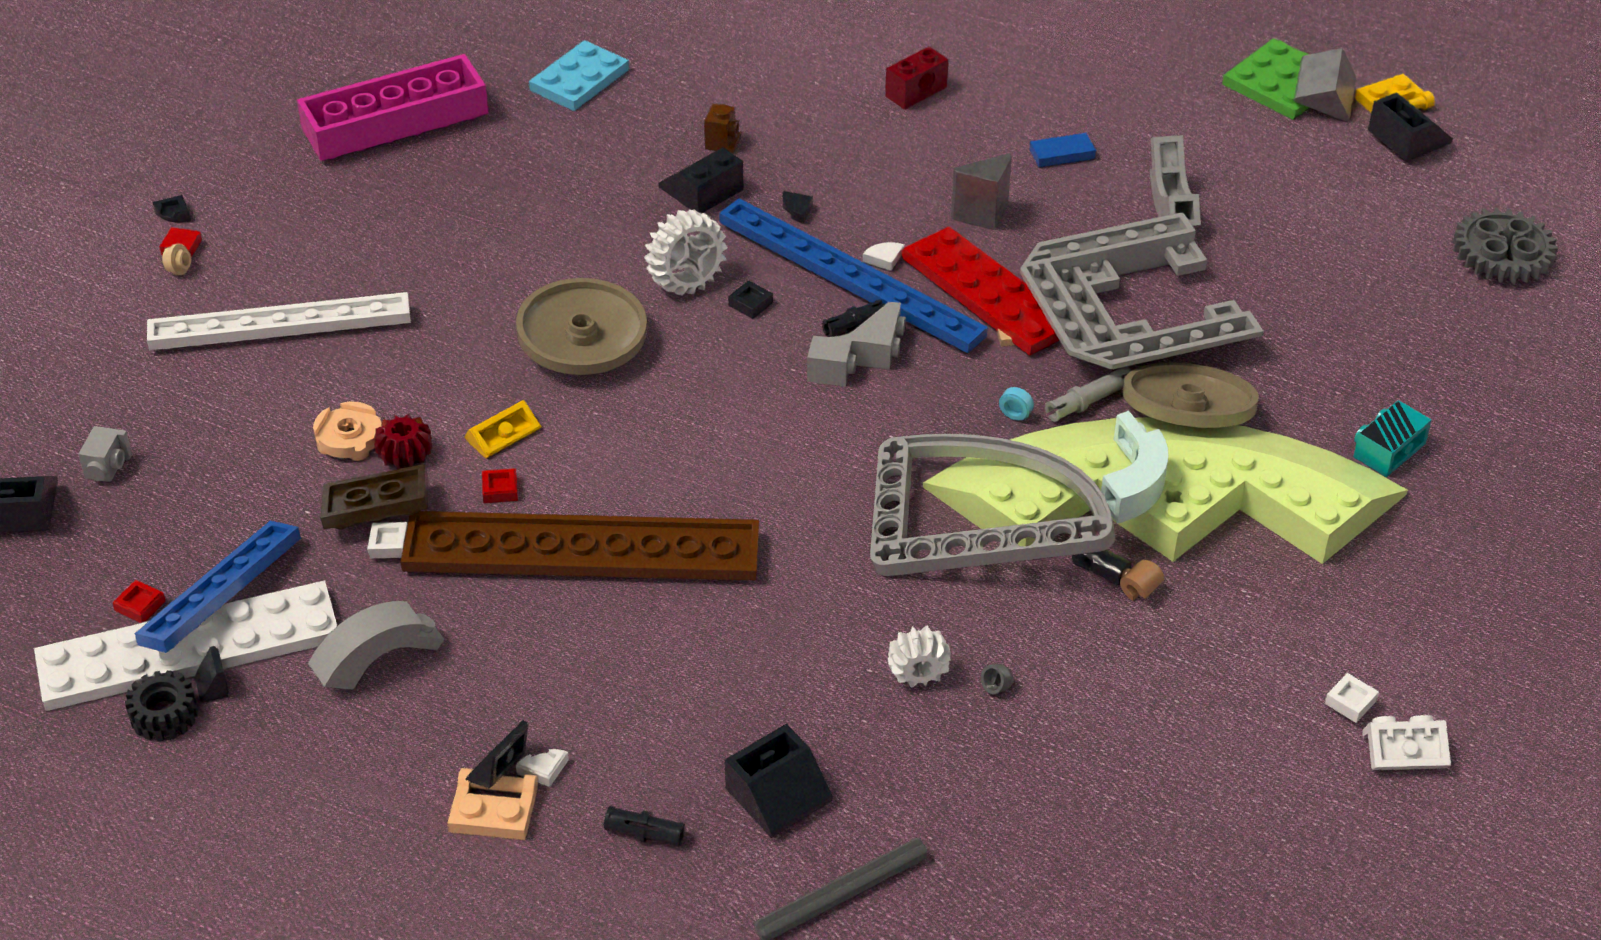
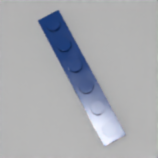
(217, 587)

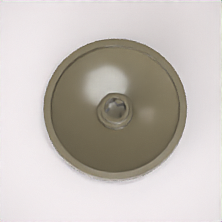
(581, 326)
(1190, 395)

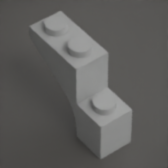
(869, 345)

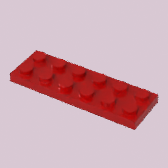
(982, 287)

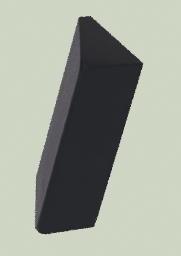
(500, 758)

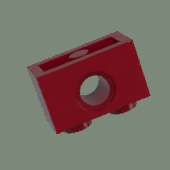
(916, 77)

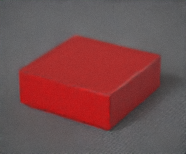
(189, 238)
(499, 485)
(139, 601)

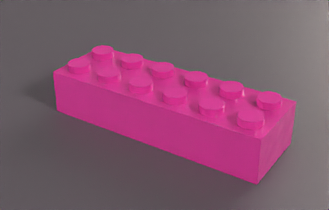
(392, 107)

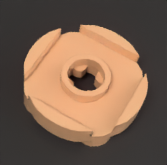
(353, 444)

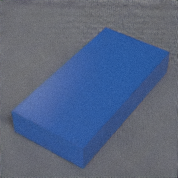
(1062, 150)

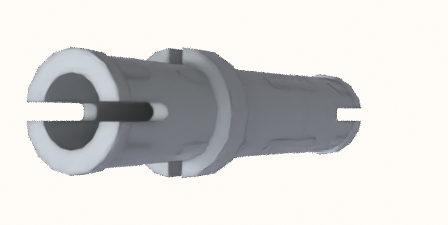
(1079, 398)

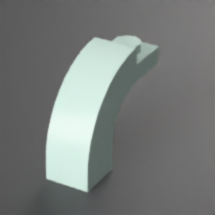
(1140, 484)

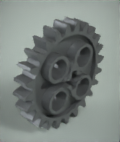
(1483, 246)

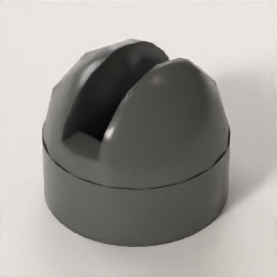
(996, 674)

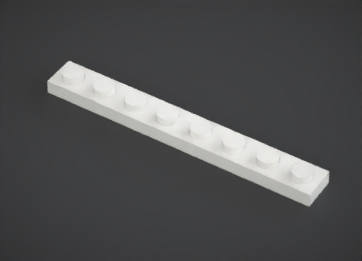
(278, 321)

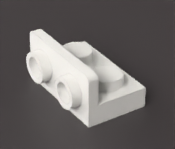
(1407, 744)

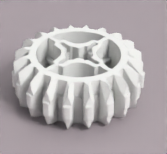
(675, 250)

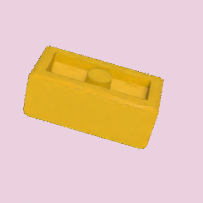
(503, 429)

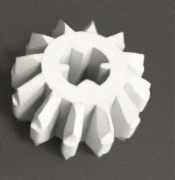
(919, 656)

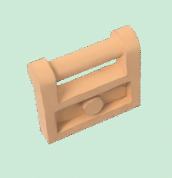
(493, 814)

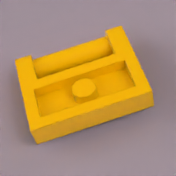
(1400, 84)

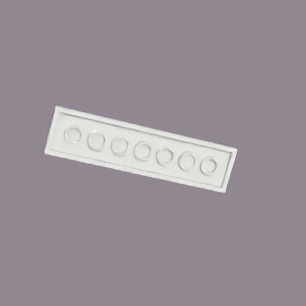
(241, 631)

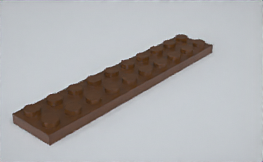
(581, 545)

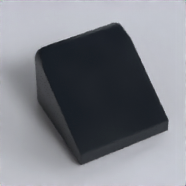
(211, 677)

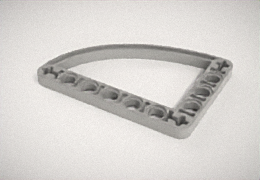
(974, 540)

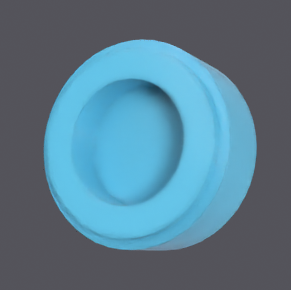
(1016, 403)

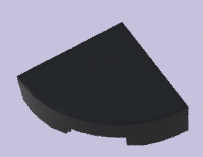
(797, 205)
(172, 209)

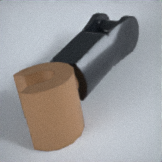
(1134, 582)

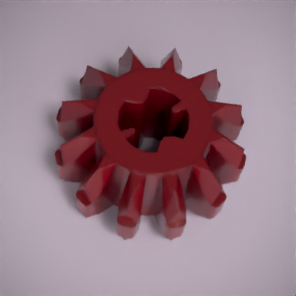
(403, 441)

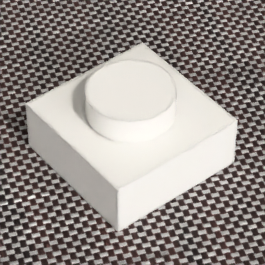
(387, 540)
(1351, 697)

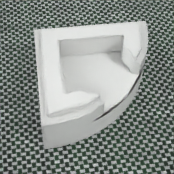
(883, 255)
(544, 765)

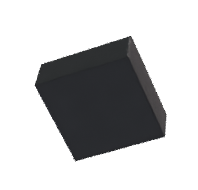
(750, 299)

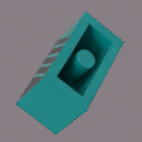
(1391, 438)

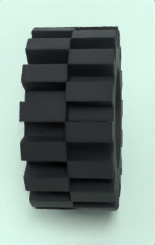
(166, 720)

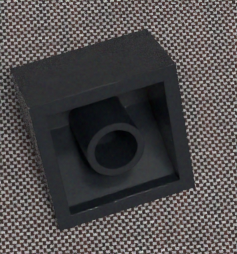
(706, 181)

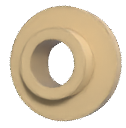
(176, 259)

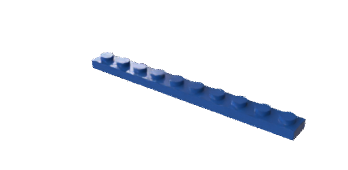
(853, 274)

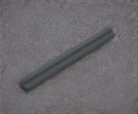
(840, 889)

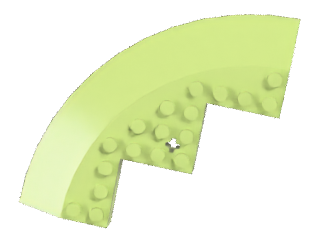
(1210, 475)

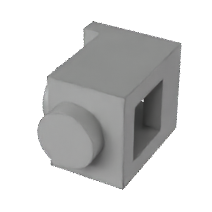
(104, 453)

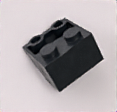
(1405, 128)
(26, 503)
(777, 780)

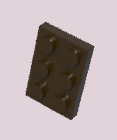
(374, 497)

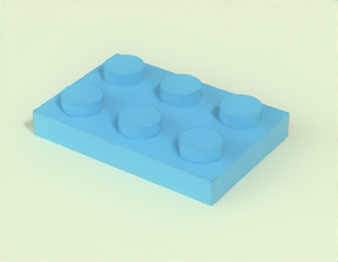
(579, 75)

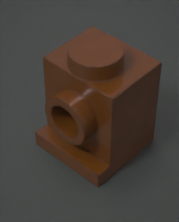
(721, 128)

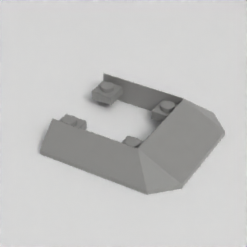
(1073, 268)

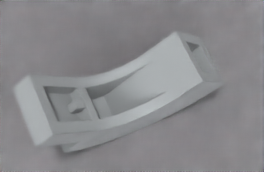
(1169, 179)
(368, 635)

